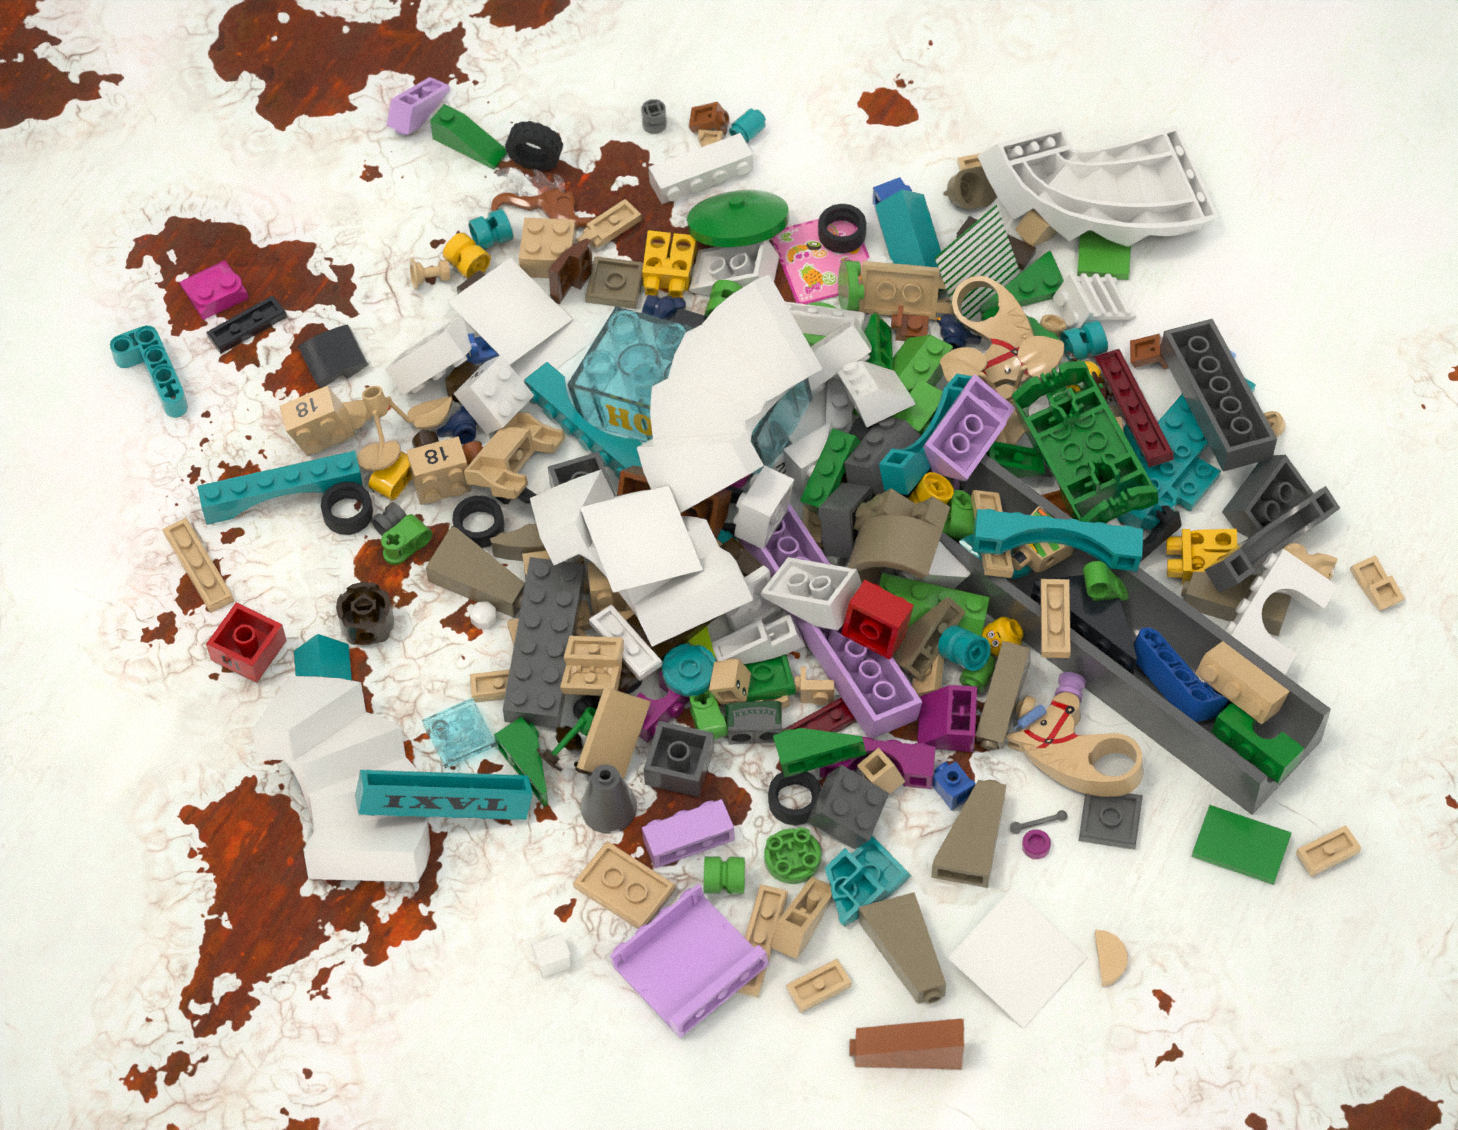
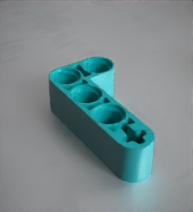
(146, 347)

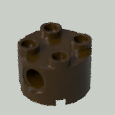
(365, 614)

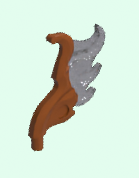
(537, 193)

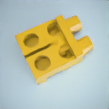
(667, 272)
(1198, 550)

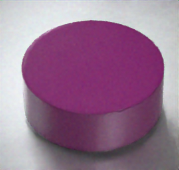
(1036, 844)

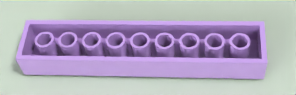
(866, 681)

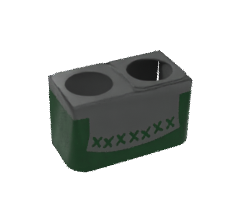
(753, 721)

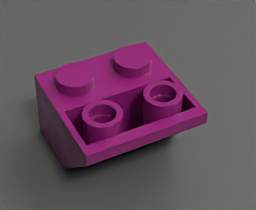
(949, 718)

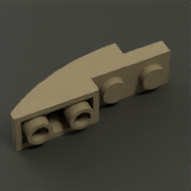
(514, 543)

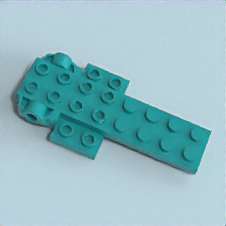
(1182, 479)

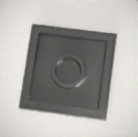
(1111, 820)

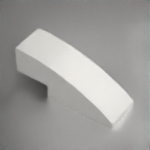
(759, 641)

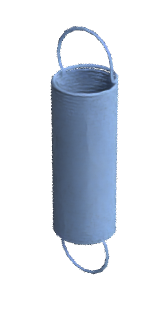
(1032, 716)

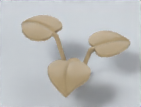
(1036, 353)
(374, 404)

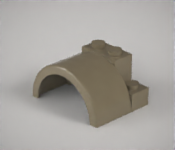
(896, 535)

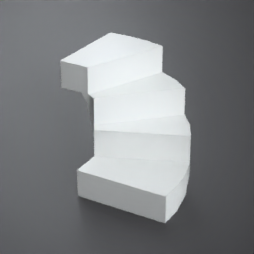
(1113, 190)
(719, 392)
(661, 606)
(326, 741)

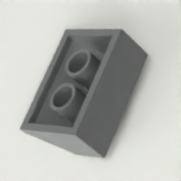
(863, 463)
(1265, 495)

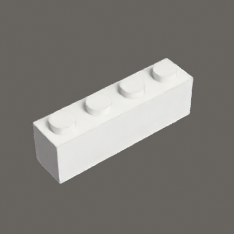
(701, 168)

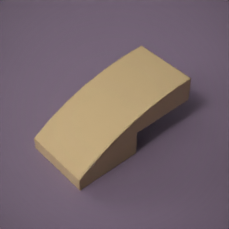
(1376, 584)

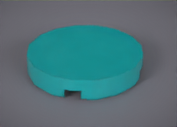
(688, 669)

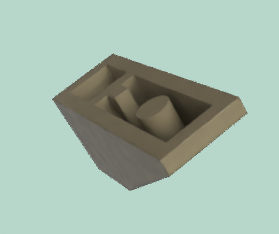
(922, 638)

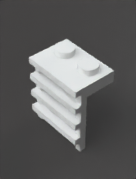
(1091, 299)

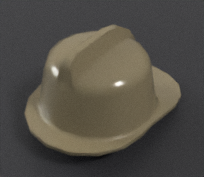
(970, 189)

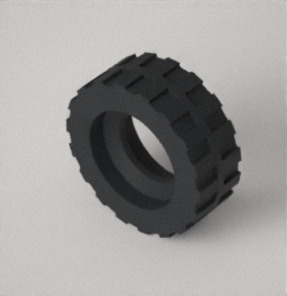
(538, 135)

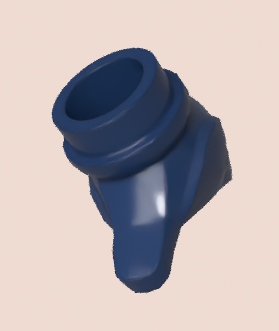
(663, 307)
(955, 333)
(460, 425)

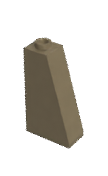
(474, 573)
(1207, 600)
(1003, 695)
(972, 841)
(904, 942)

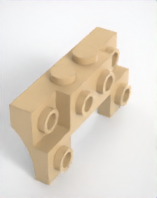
(508, 451)

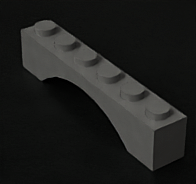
(1271, 538)

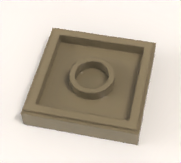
(614, 282)

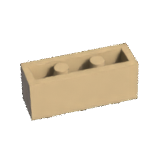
(1242, 682)

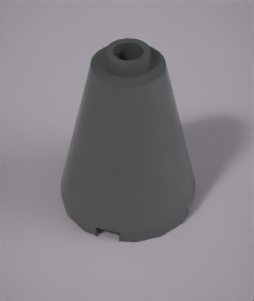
(608, 801)

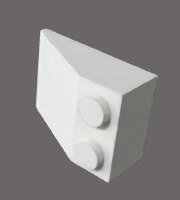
(734, 264)
(813, 591)

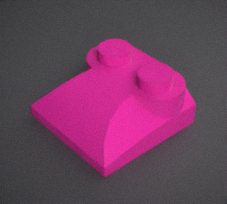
(214, 289)

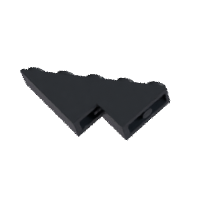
(1097, 622)

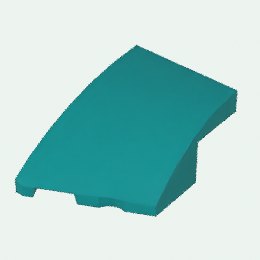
(863, 878)

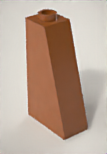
(910, 1045)

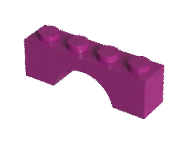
(912, 761)

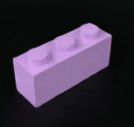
(688, 833)

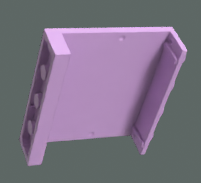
(687, 961)

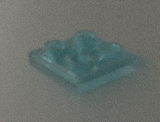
(458, 733)

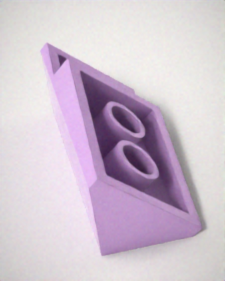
(967, 430)

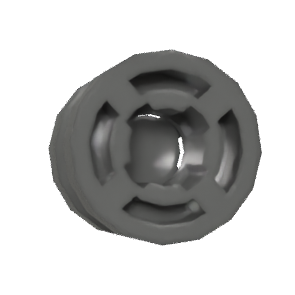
(654, 116)
(391, 516)

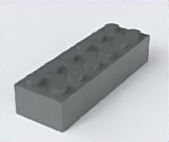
(1218, 395)
(544, 625)

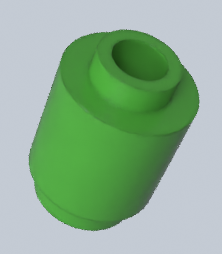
(980, 677)

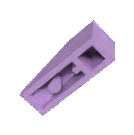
(415, 105)

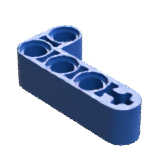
(1176, 678)

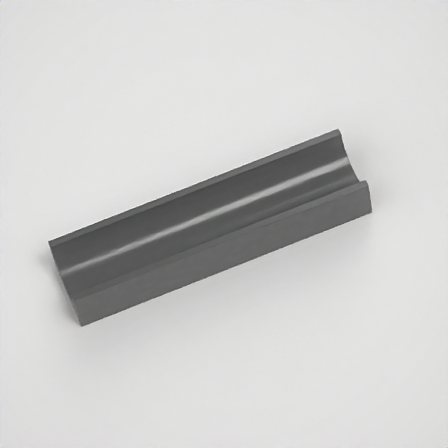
(1135, 695)

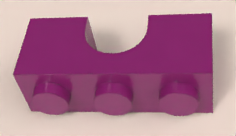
(661, 710)

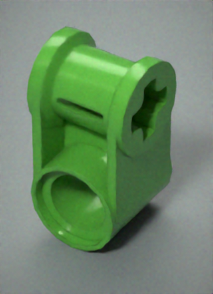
(960, 516)
(407, 537)
(1103, 583)
(708, 716)

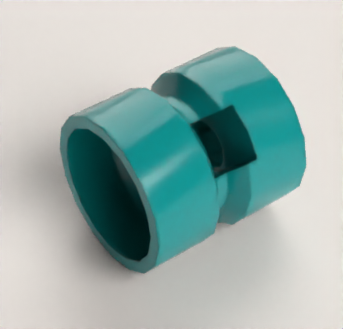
(491, 229)
(1084, 341)
(964, 648)

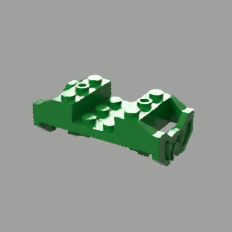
(1084, 446)

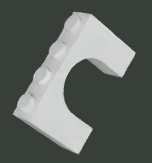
(1282, 575)

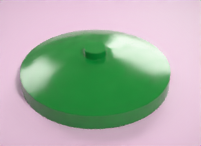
(738, 218)

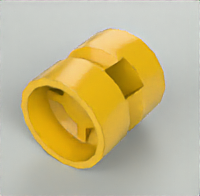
(466, 255)
(932, 485)

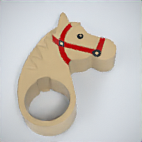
(1004, 330)
(1071, 757)

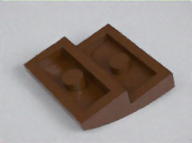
(570, 270)

